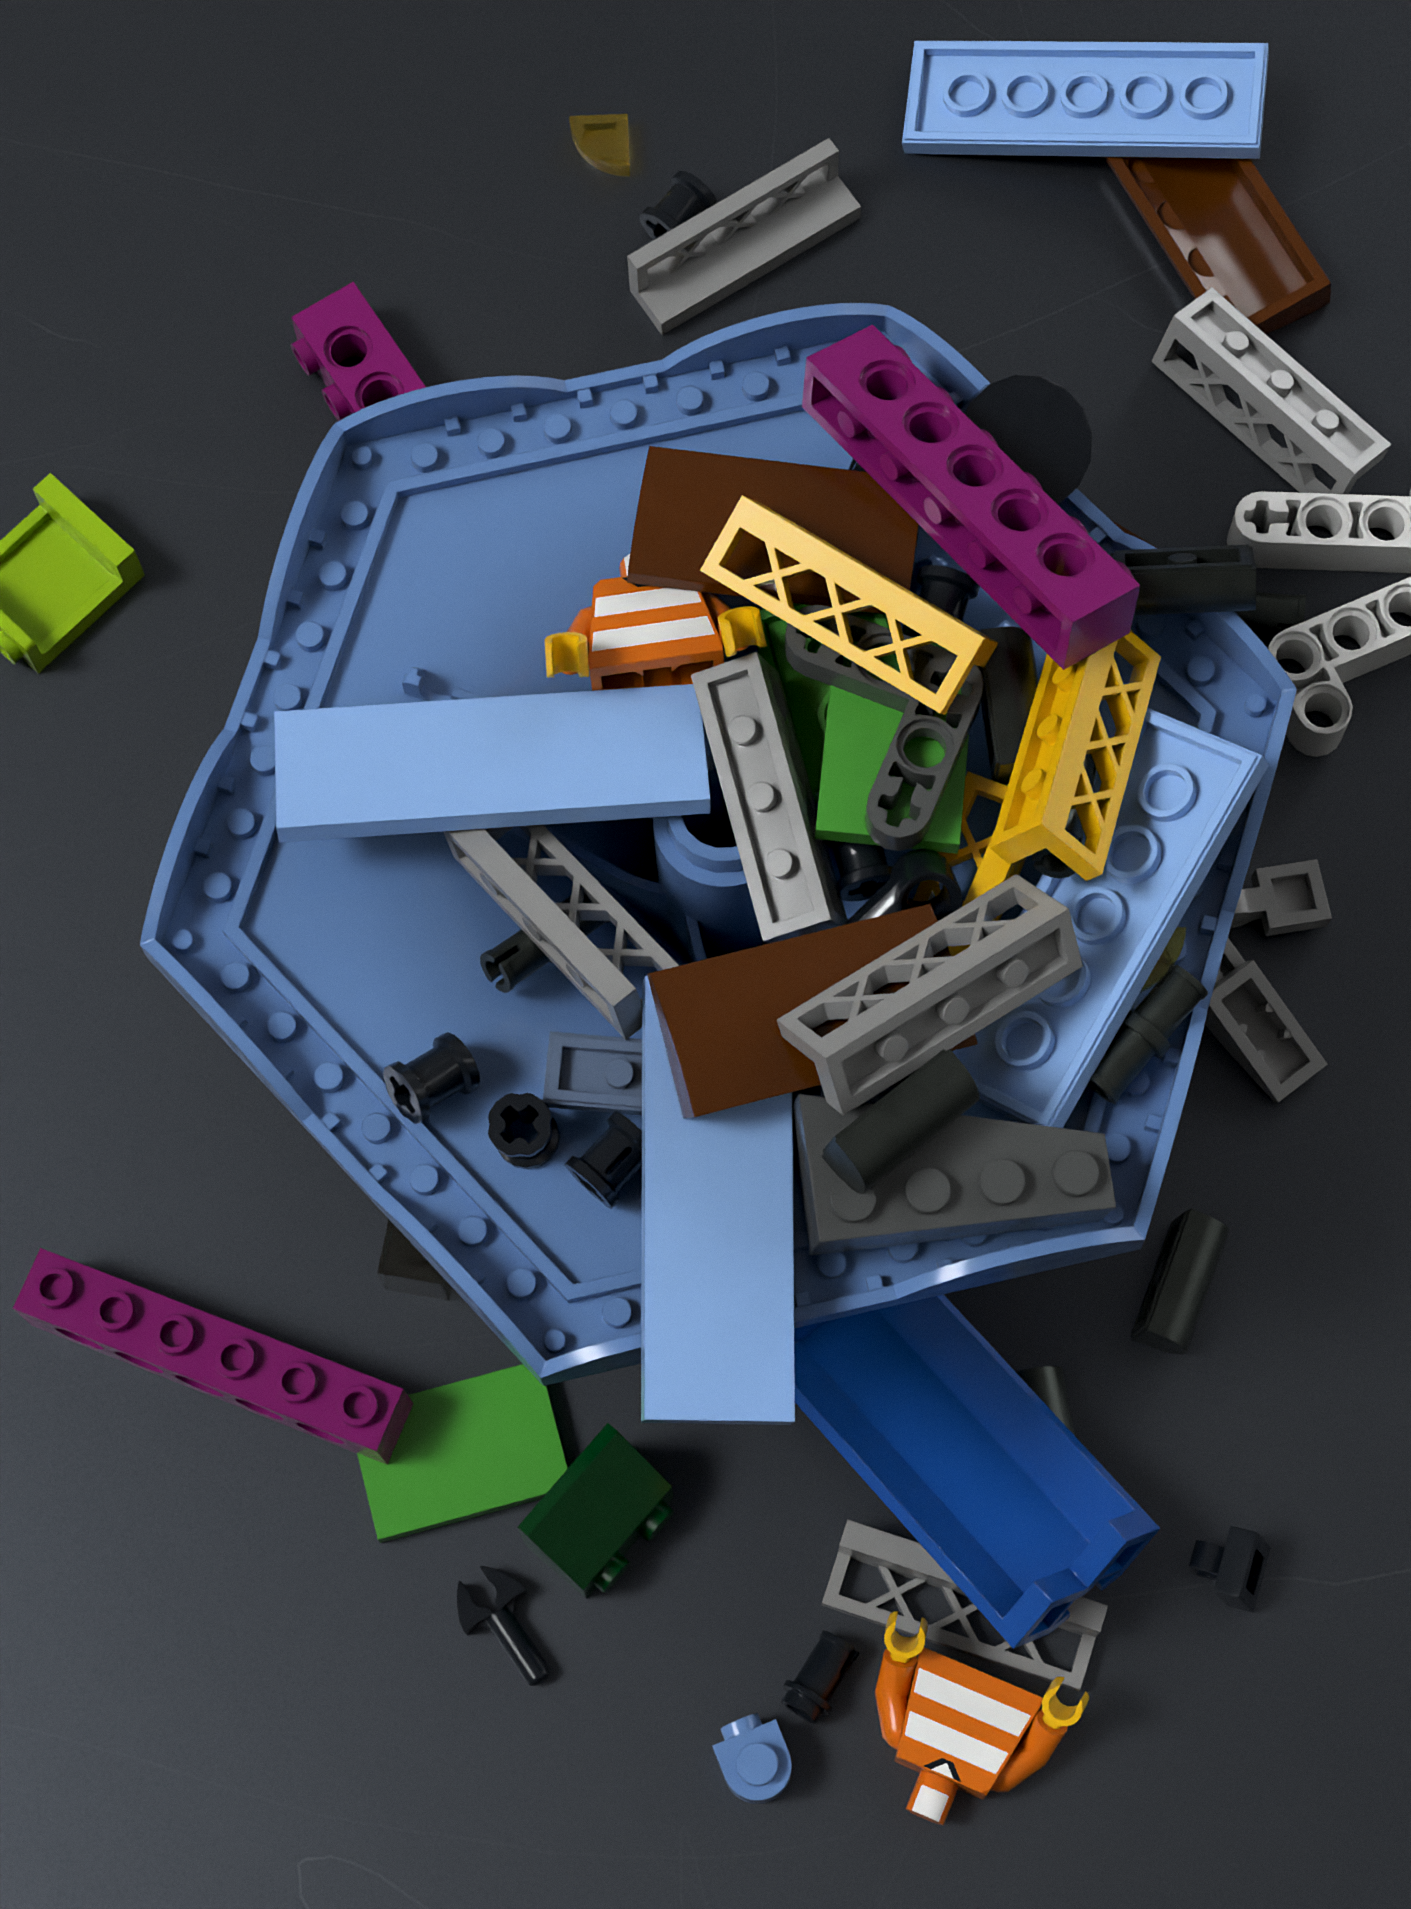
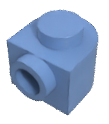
(754, 1759)

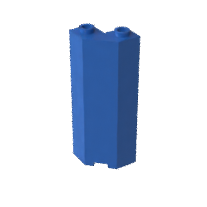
(969, 1461)

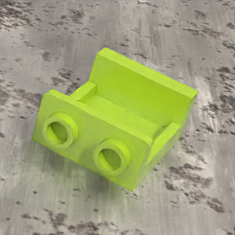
(58, 575)

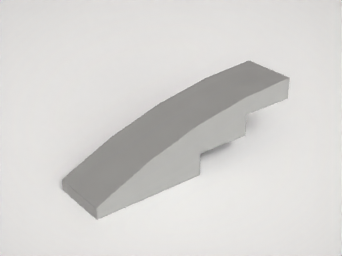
(1259, 1028)

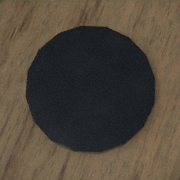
(1037, 429)

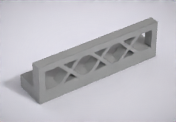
(742, 238)
(1271, 391)
(768, 798)
(556, 925)
(944, 997)
(912, 1561)

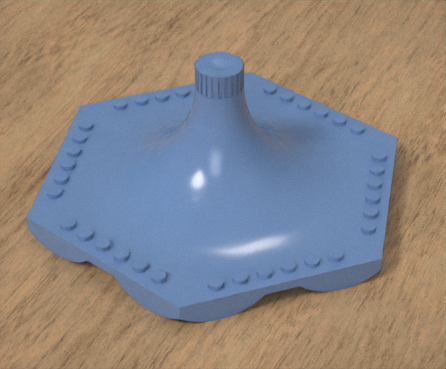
(432, 569)

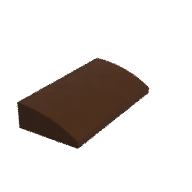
(1226, 235)
(693, 494)
(725, 1009)

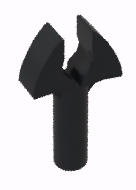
(504, 1624)

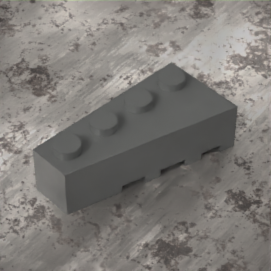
(960, 1184)

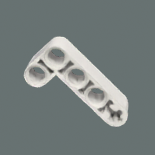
(1346, 518)
(1331, 665)

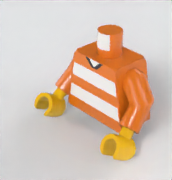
(649, 635)
(962, 1724)

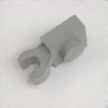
(1285, 899)

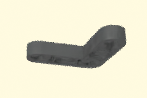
(929, 668)

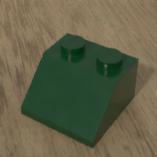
(598, 1513)

